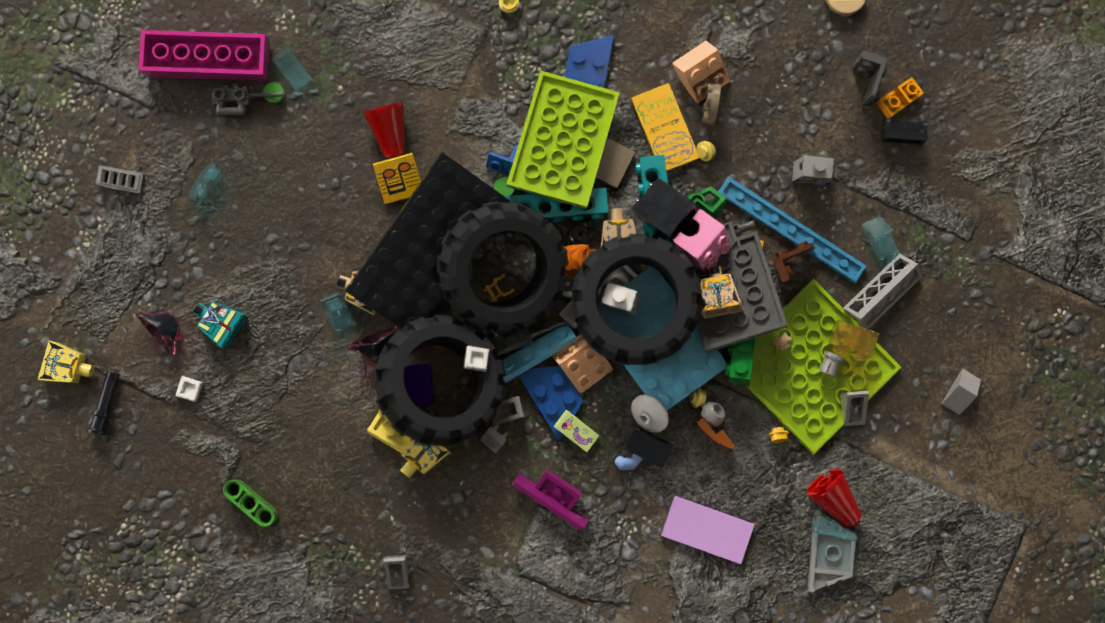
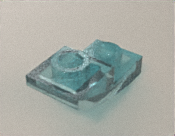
(208, 176)

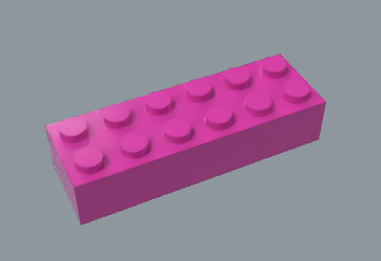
(204, 55)

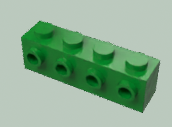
(741, 362)

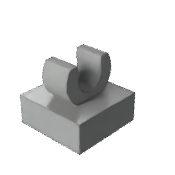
(494, 439)

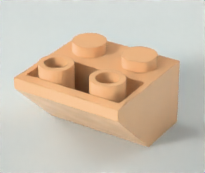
(700, 68)

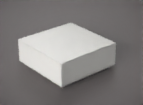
(476, 358)
(189, 389)

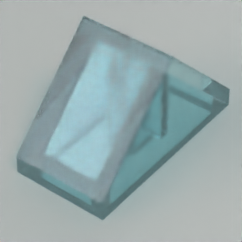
(338, 311)

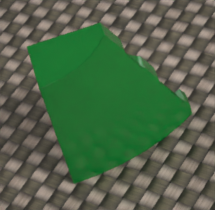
(709, 201)

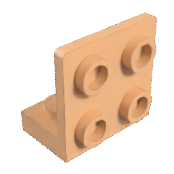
(582, 364)

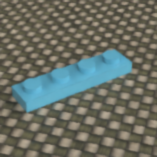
(538, 351)

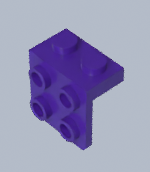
(419, 384)

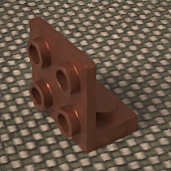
(784, 269)

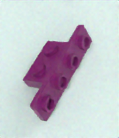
(555, 495)

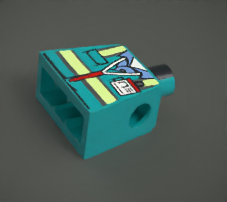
(219, 322)

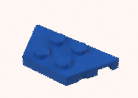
(590, 61)
(551, 393)

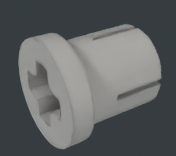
(831, 363)

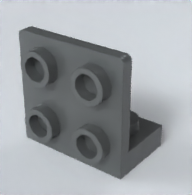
(874, 65)

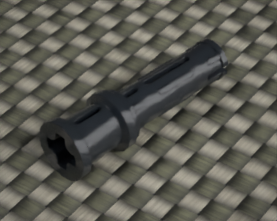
(101, 413)

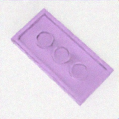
(707, 529)

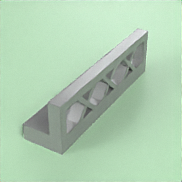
(887, 293)

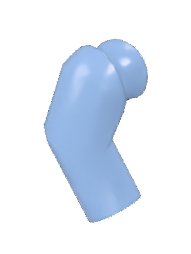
(628, 463)

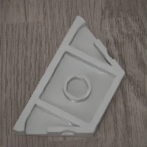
(829, 558)

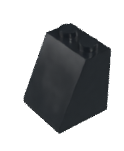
(666, 211)

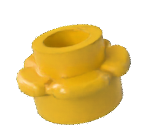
(778, 435)

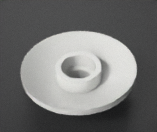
(649, 413)

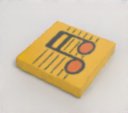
(397, 177)

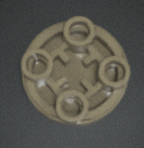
(711, 106)

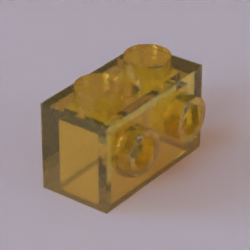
(853, 339)

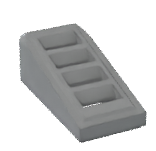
(102, 176)

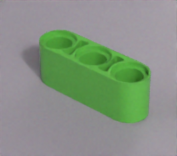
(260, 504)

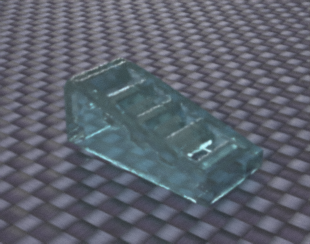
(826, 527)

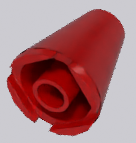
(388, 128)
(835, 497)

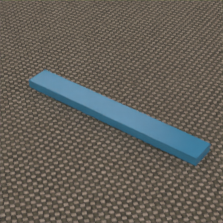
(791, 230)

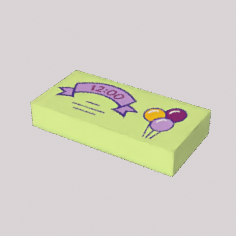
(576, 430)

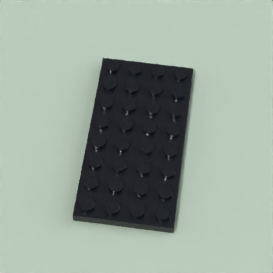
(401, 271)

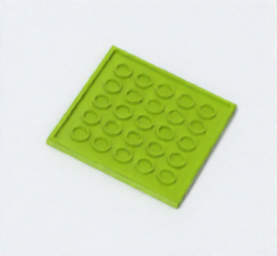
(791, 380)

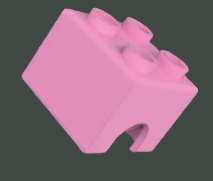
(706, 245)

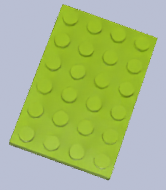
(563, 139)

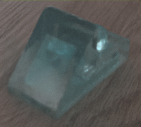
(879, 237)

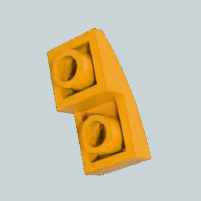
(900, 98)

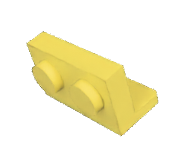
(382, 430)

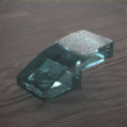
(291, 68)

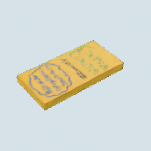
(665, 126)

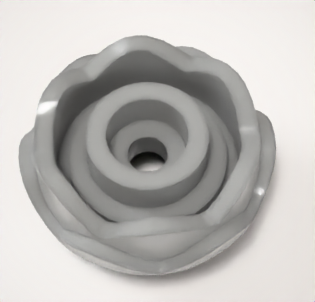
(713, 413)

